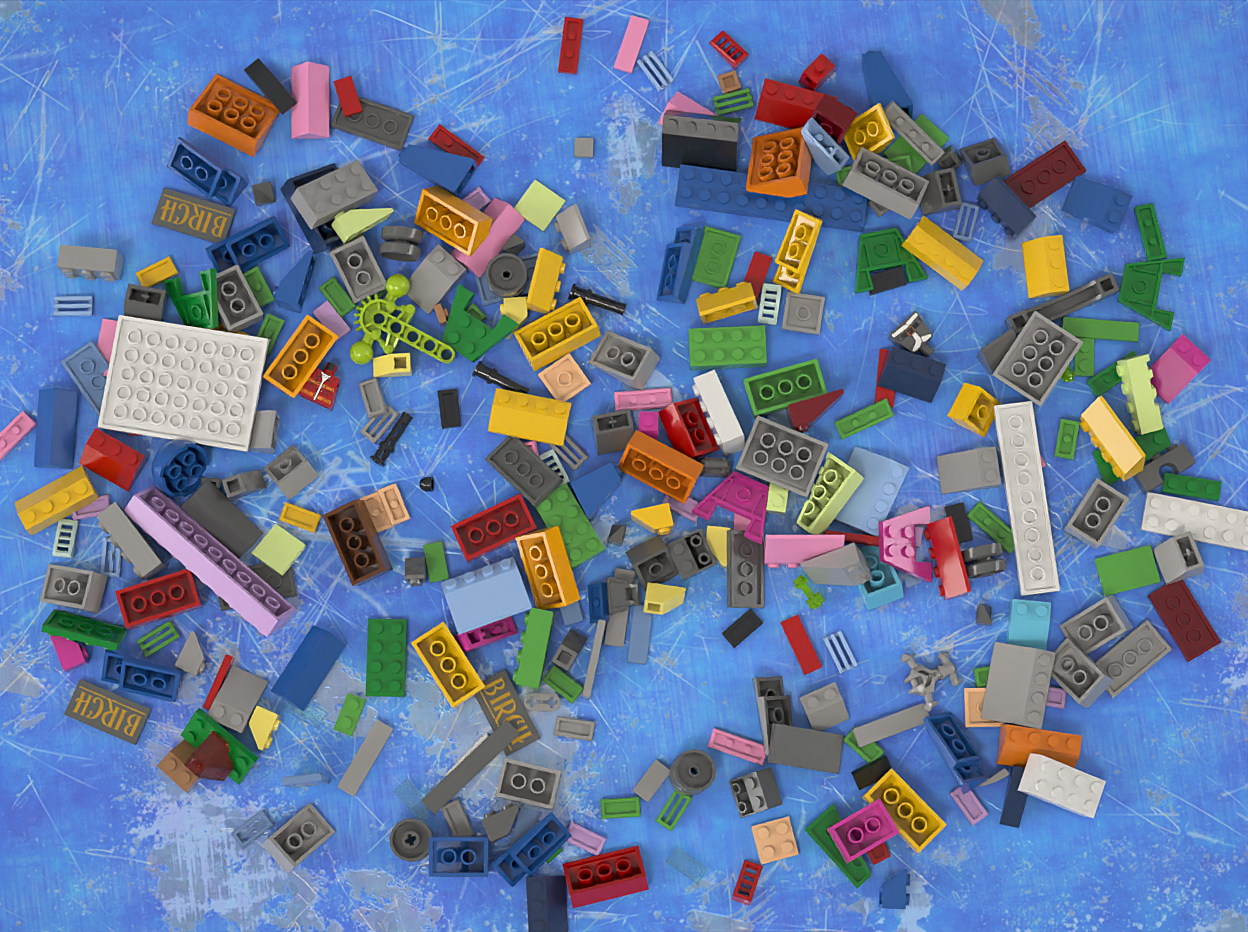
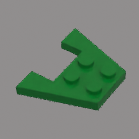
(883, 251)
(1141, 288)
(198, 308)
(469, 334)

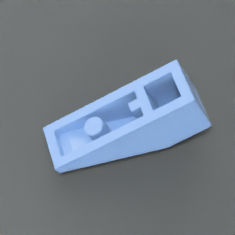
(823, 148)

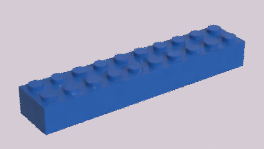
(727, 193)

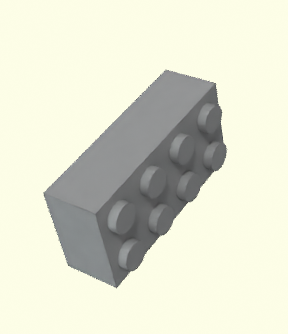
(885, 183)
(333, 193)
(132, 542)

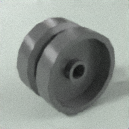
(401, 243)
(495, 275)
(983, 562)
(692, 761)
(402, 832)

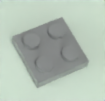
(803, 313)

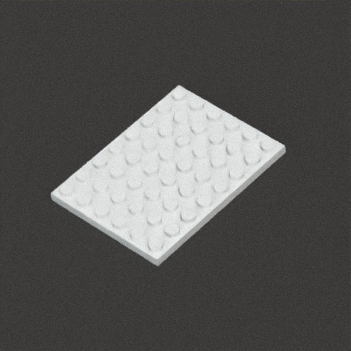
(183, 383)

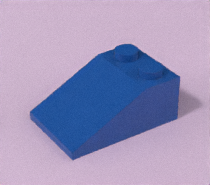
(1097, 204)
(294, 285)
(458, 856)

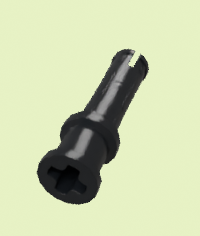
(597, 300)
(492, 376)
(388, 449)

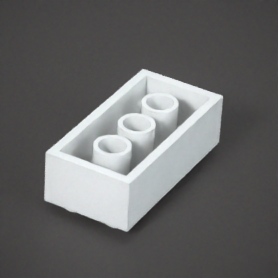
(1061, 785)

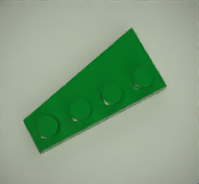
(1150, 443)
(856, 870)

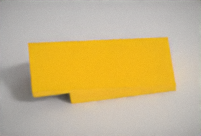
(797, 251)

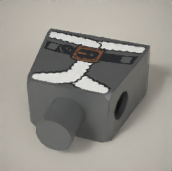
(913, 336)

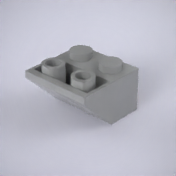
(1179, 558)

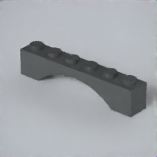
(1069, 303)

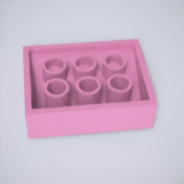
(796, 549)

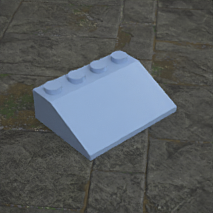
(875, 494)
(486, 595)

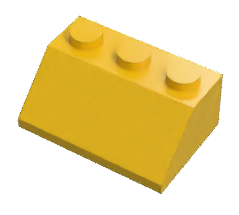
(1045, 267)
(545, 282)
(726, 302)

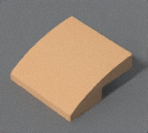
(386, 508)

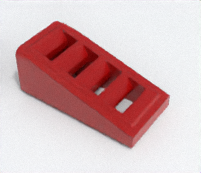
(723, 53)
(742, 898)

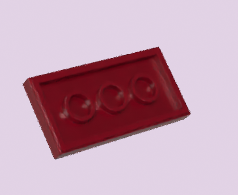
(1045, 175)
(1184, 619)

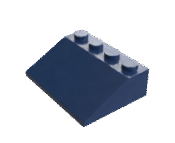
(323, 236)

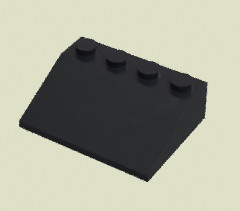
(700, 140)

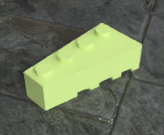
(1139, 394)
(828, 495)

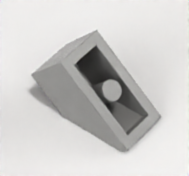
(192, 656)

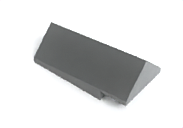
(222, 519)
(771, 706)

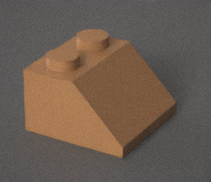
(175, 769)

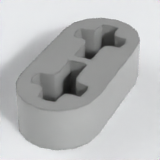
(542, 697)

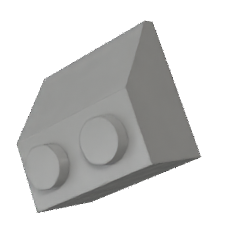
(573, 230)
(265, 432)
(291, 472)
(824, 707)

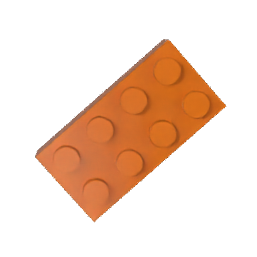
(660, 466)

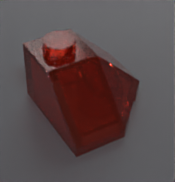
(211, 759)

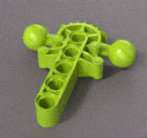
(362, 351)

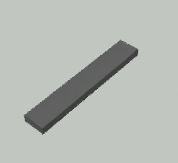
(470, 767)

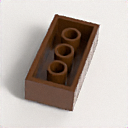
(357, 542)

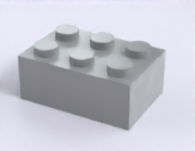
(90, 263)
(236, 301)
(1096, 513)
(528, 783)

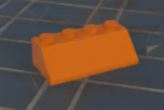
(1018, 742)

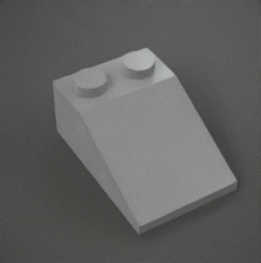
(358, 268)
(435, 279)
(624, 360)
(969, 470)
(839, 567)
(73, 588)
(1096, 625)
(1079, 674)
(237, 699)
(298, 838)

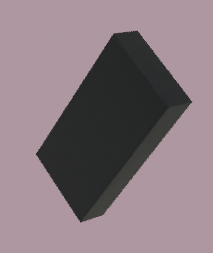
(887, 280)
(449, 408)
(960, 521)
(742, 628)
(871, 772)

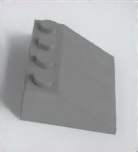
(1037, 358)
(782, 456)
(1017, 685)

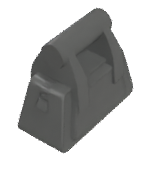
(715, 467)
(617, 595)

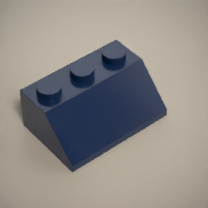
(1006, 208)
(911, 374)
(547, 904)

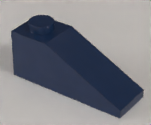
(1014, 799)

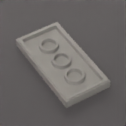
(1133, 657)
(594, 659)

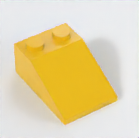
(869, 131)

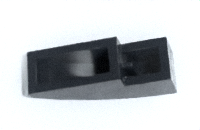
(270, 86)

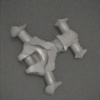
(924, 679)

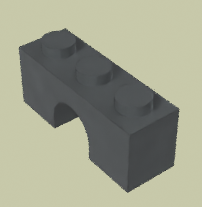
(1176, 458)

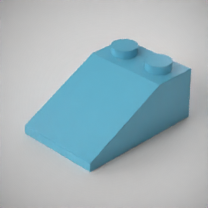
(884, 585)
(1028, 623)

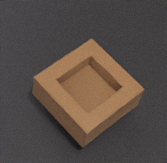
(729, 82)
(442, 314)

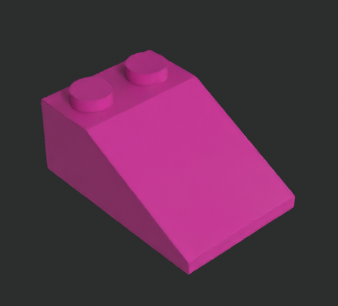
(1177, 368)
(863, 831)

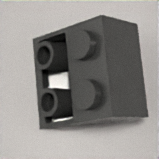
(941, 192)
(145, 302)
(612, 431)
(691, 554)
(755, 792)
(500, 824)

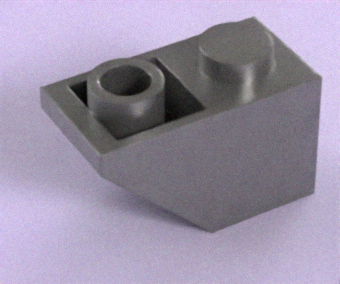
(243, 484)
(415, 571)
(569, 650)

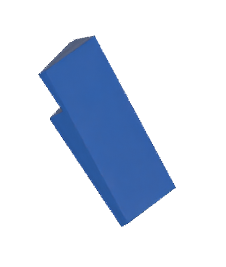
(205, 173)
(248, 246)
(680, 264)
(56, 428)
(308, 667)
(141, 676)
(956, 751)
(531, 850)

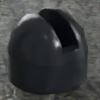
(427, 484)

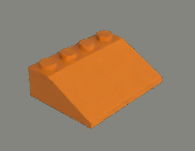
(233, 115)
(779, 164)

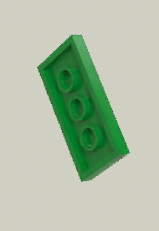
(84, 629)
(386, 658)
(202, 725)

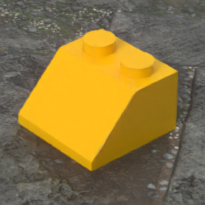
(973, 409)
(655, 519)

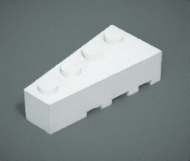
(719, 413)

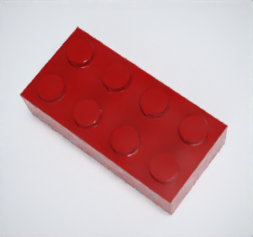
(493, 528)
(159, 599)

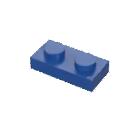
(598, 602)

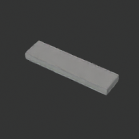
(912, 133)
(617, 622)
(890, 725)
(365, 758)

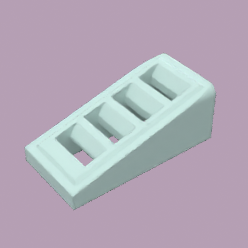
(769, 287)
(555, 459)
(71, 546)

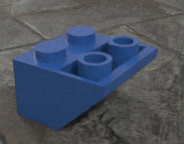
(893, 892)

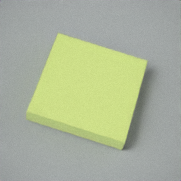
(539, 205)
(279, 549)

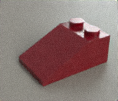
(834, 117)
(806, 413)

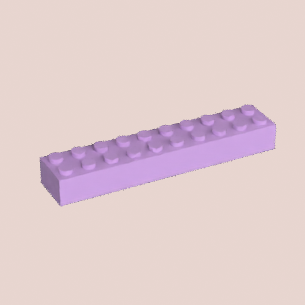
(209, 560)

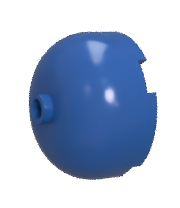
(174, 459)

